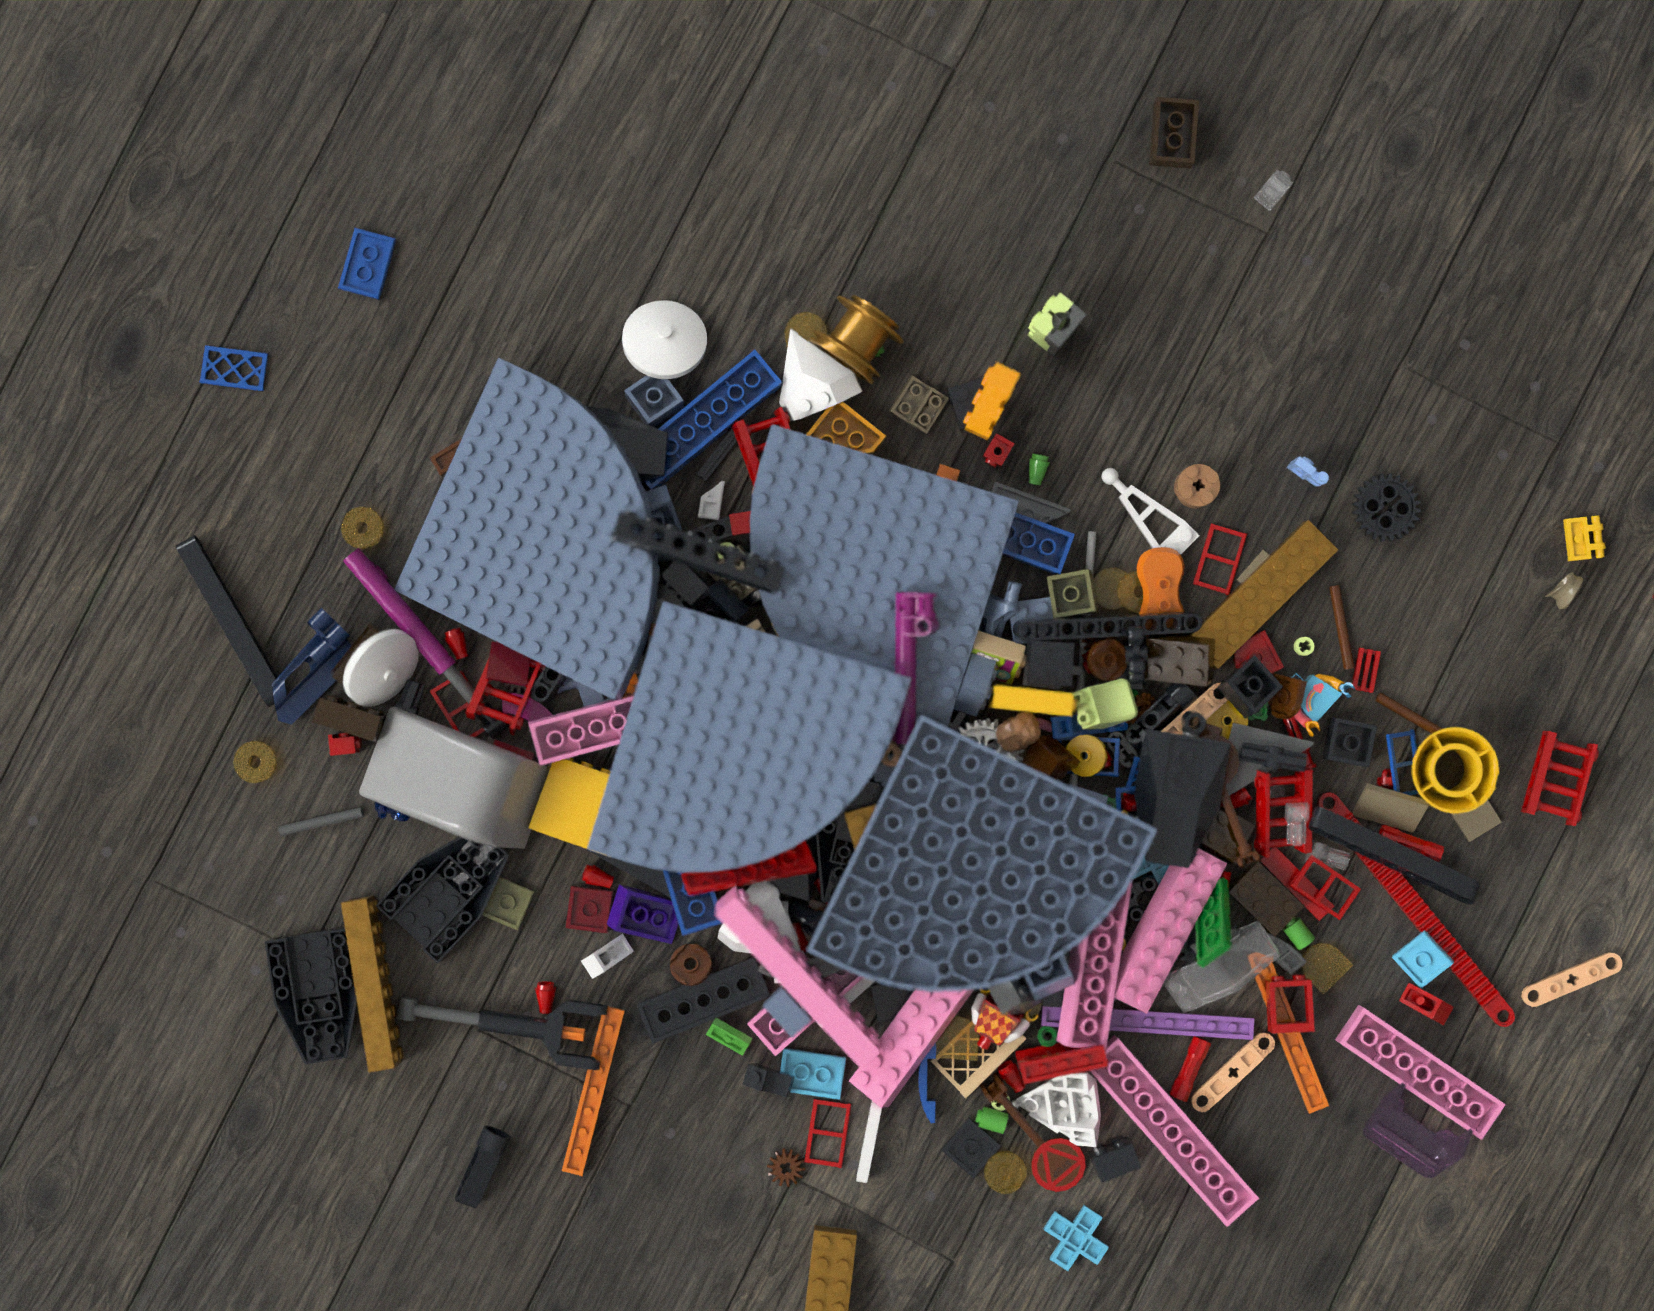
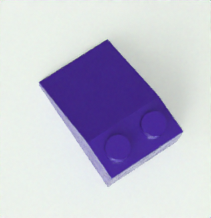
(643, 914)

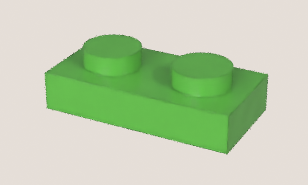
(729, 1036)

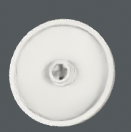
(664, 339)
(380, 667)

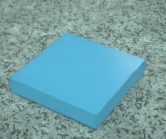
(1422, 959)

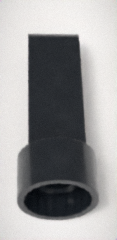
(1177, 697)
(490, 1147)

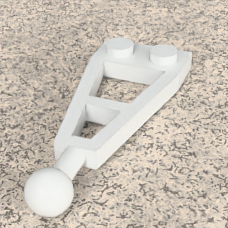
(1178, 540)

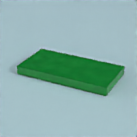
(1213, 925)

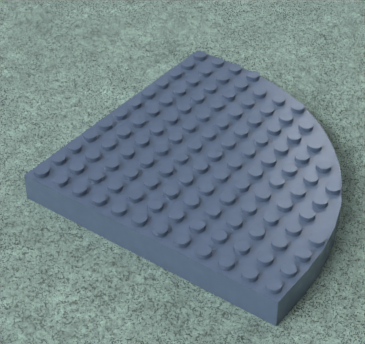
(527, 534)
(857, 535)
(739, 745)
(974, 870)

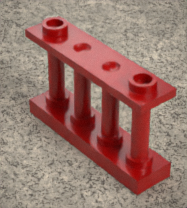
(751, 451)
(484, 689)
(1544, 763)
(1303, 794)
(1059, 1060)

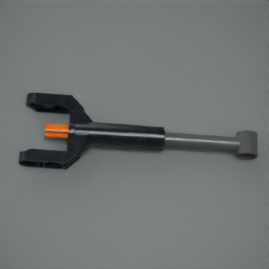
(551, 1029)

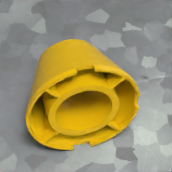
(1479, 770)

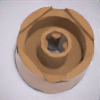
(1207, 479)

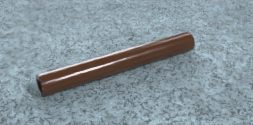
(1341, 627)
(1407, 713)

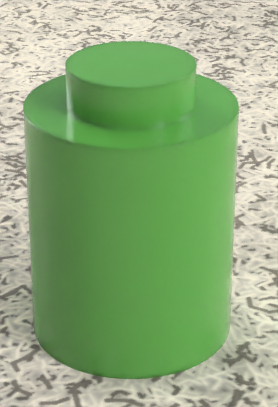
(1298, 933)
(992, 1119)

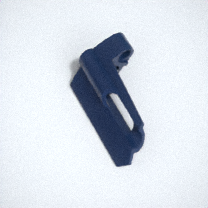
(322, 655)

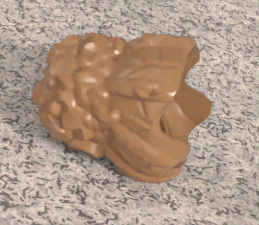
(1018, 732)

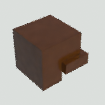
(1050, 758)

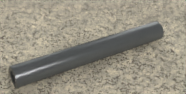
(320, 821)

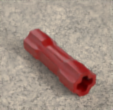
(1421, 846)
(1184, 1082)

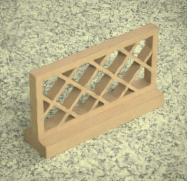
(984, 1070)

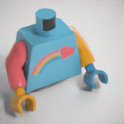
(1319, 696)

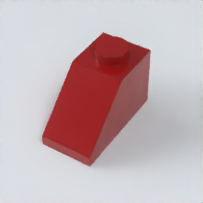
(1426, 1004)

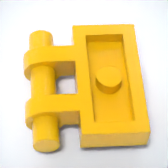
(1578, 540)

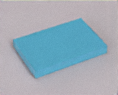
(814, 1072)

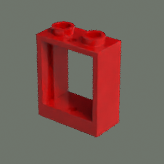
(1289, 1026)

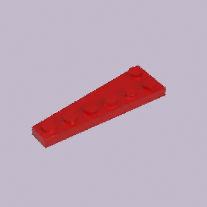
(785, 864)

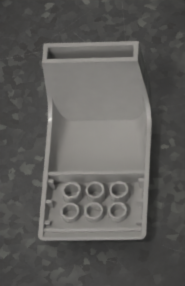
(453, 781)

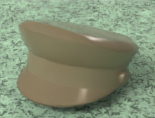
(1566, 590)

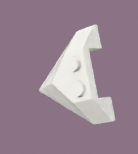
(813, 379)
(767, 898)
(1066, 1106)

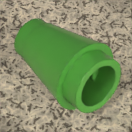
(1037, 468)

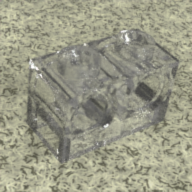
(1274, 189)

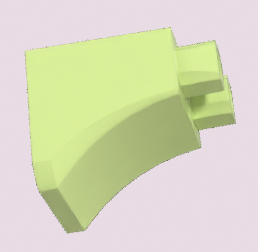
(1105, 704)

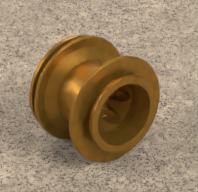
(858, 337)

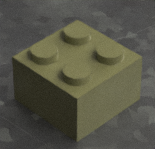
(1072, 594)

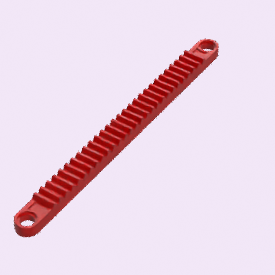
(1425, 919)

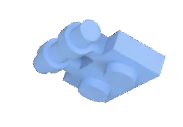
(1304, 469)

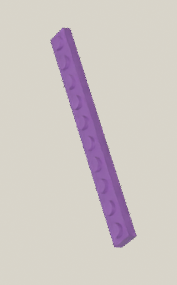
(1168, 1023)

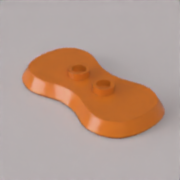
(1160, 577)

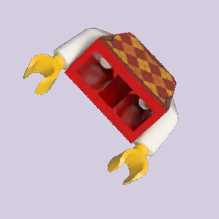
(995, 1026)

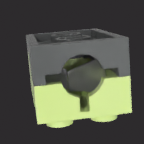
(1056, 323)

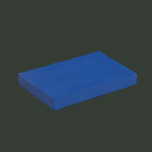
(367, 263)

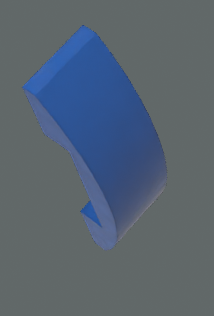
(1069, 726)
(928, 1104)

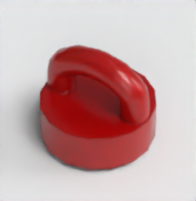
(1384, 781)
(1128, 802)

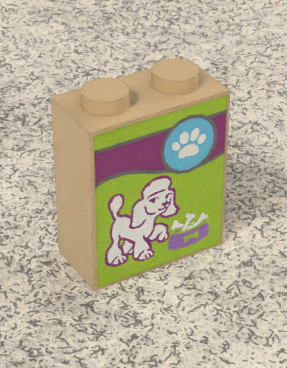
(1007, 654)

